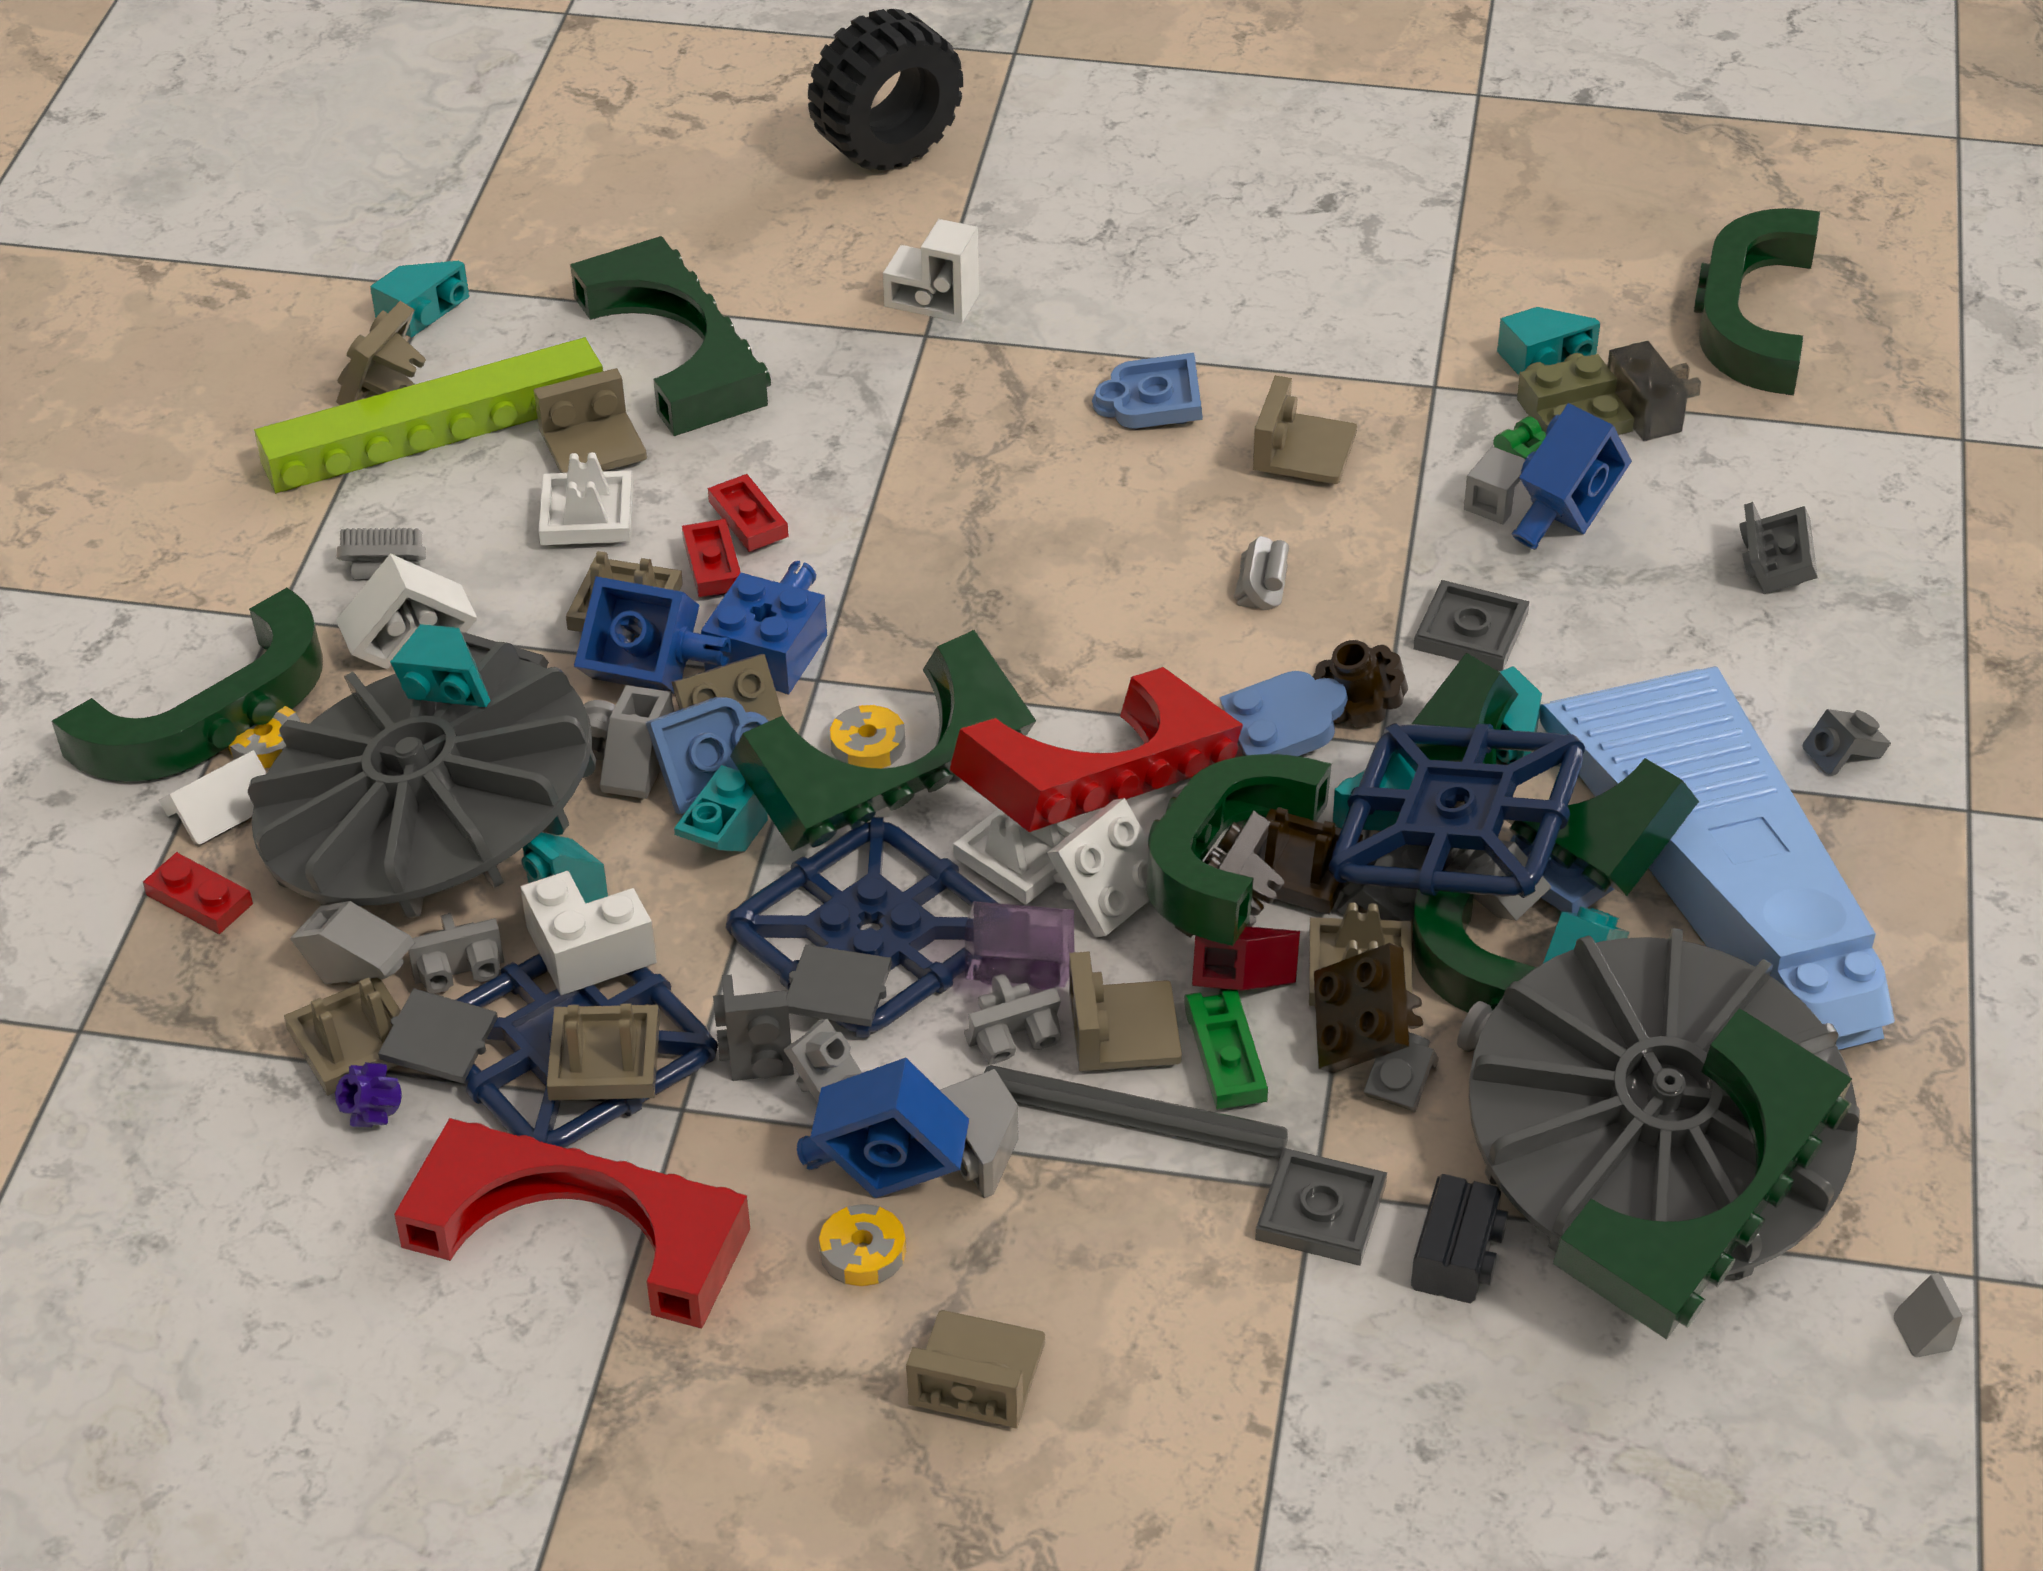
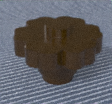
(1371, 680)

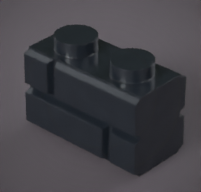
(1457, 1239)

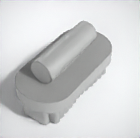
(371, 547)
(1262, 574)

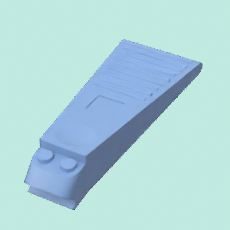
(1746, 855)

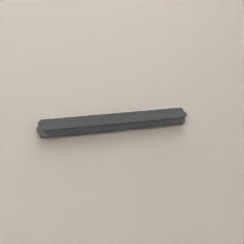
(1144, 1113)

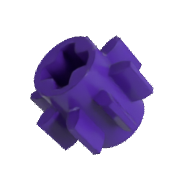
(368, 1095)

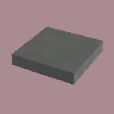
(1471, 622)
(1321, 1206)

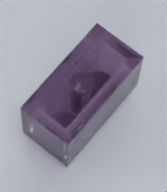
(1019, 942)

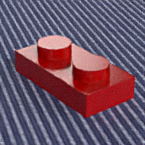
(748, 512)
(711, 556)
(197, 893)

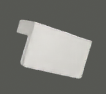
(216, 799)

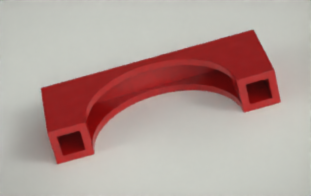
(1052, 784)
(486, 1172)

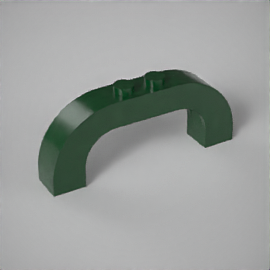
(1727, 338)
(212, 719)
(1185, 888)
(1451, 960)

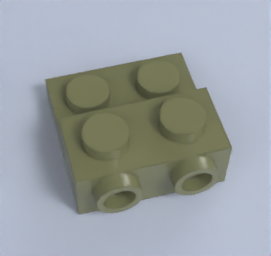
(1578, 381)

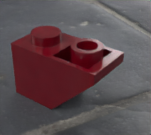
(1255, 961)

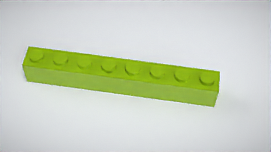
(416, 416)

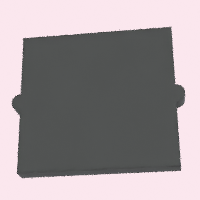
(838, 985)
(438, 1035)

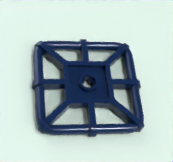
(1430, 821)
(872, 899)
(530, 1033)

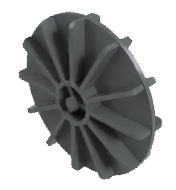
(421, 794)
(1602, 1096)

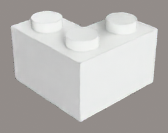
(939, 277)
(396, 604)
(587, 940)

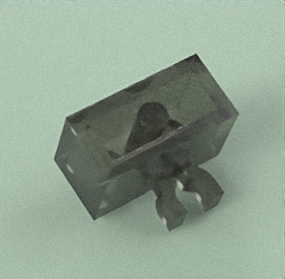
(1652, 389)

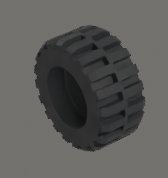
(857, 68)

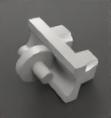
(456, 951)
(1011, 1011)
(821, 1058)

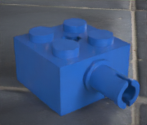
(1570, 474)
(774, 621)
(665, 631)
(886, 1129)

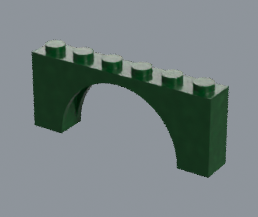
(652, 280)
(817, 795)
(1606, 836)
(1662, 1266)

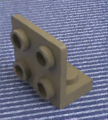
(588, 418)
(1298, 442)
(1121, 1022)
(975, 1368)

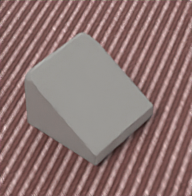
(1929, 1318)

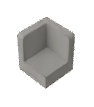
(1492, 485)

